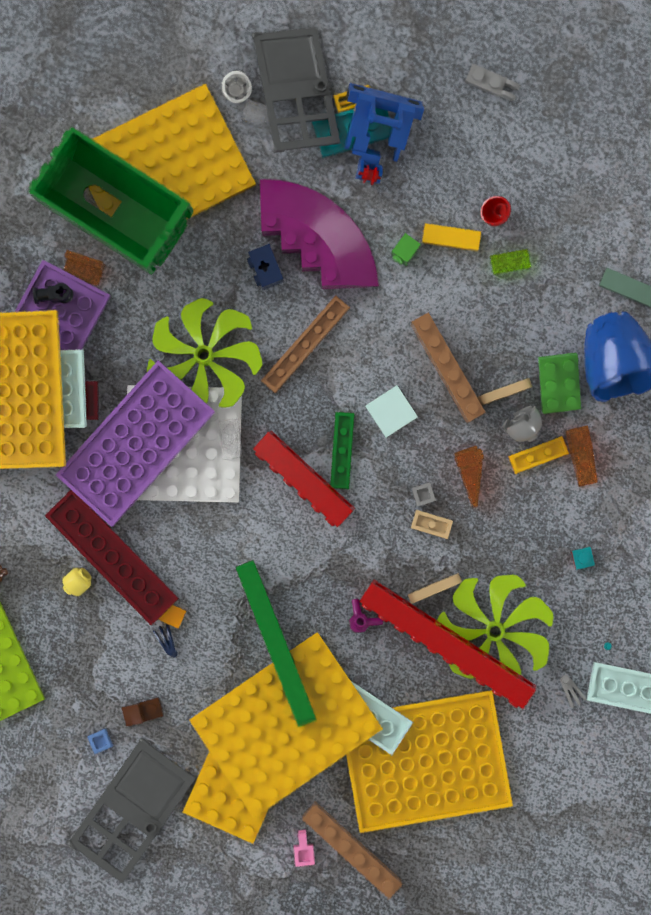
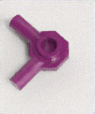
(359, 621)

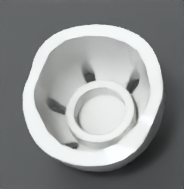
(236, 88)

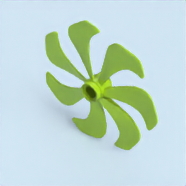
(227, 321)
(530, 608)

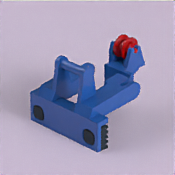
(364, 114)

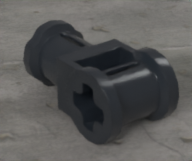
(53, 293)

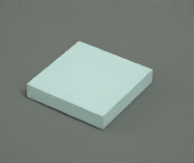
(391, 411)

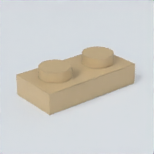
(431, 524)

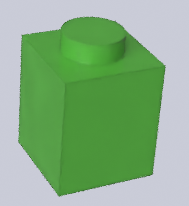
(405, 250)

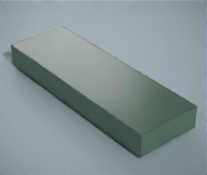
(626, 287)

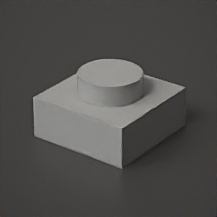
(423, 494)

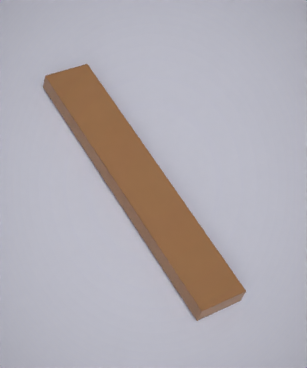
(305, 344)

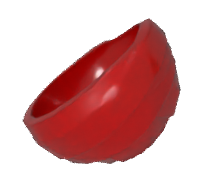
(495, 210)

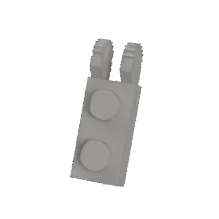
(491, 82)

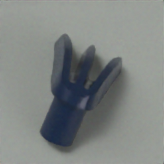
(168, 646)

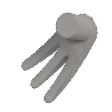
(568, 684)

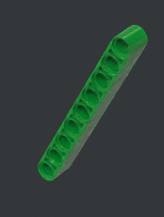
(276, 644)

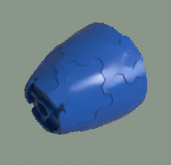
(617, 357)

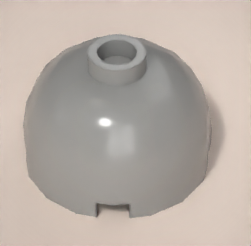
(524, 424)

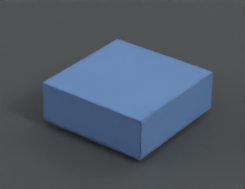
(100, 741)

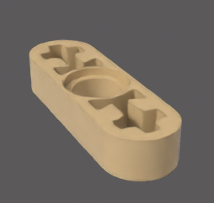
(505, 391)
(434, 588)

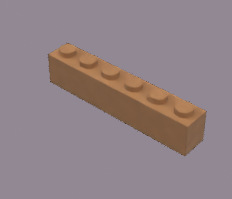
(447, 368)
(352, 850)

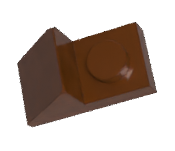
(142, 711)

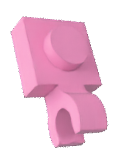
(303, 852)

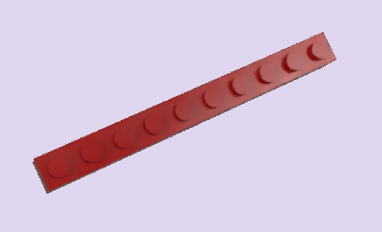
(448, 644)

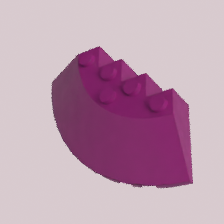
(318, 231)

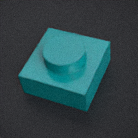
(582, 558)

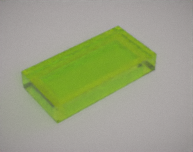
(510, 262)

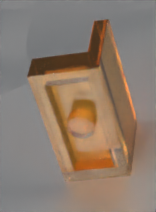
(84, 267)

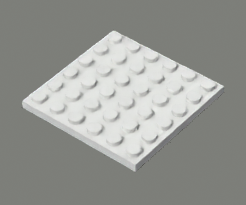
(199, 468)

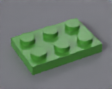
(559, 383)

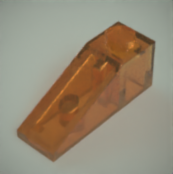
(582, 455)
(470, 468)

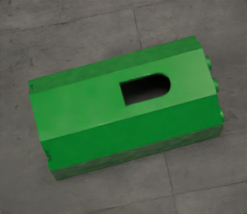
(149, 213)

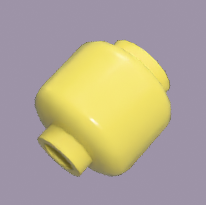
(77, 581)

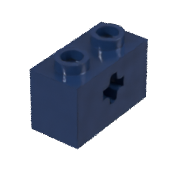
(265, 256)

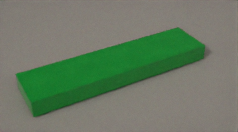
(342, 450)

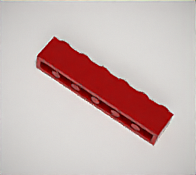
(303, 478)

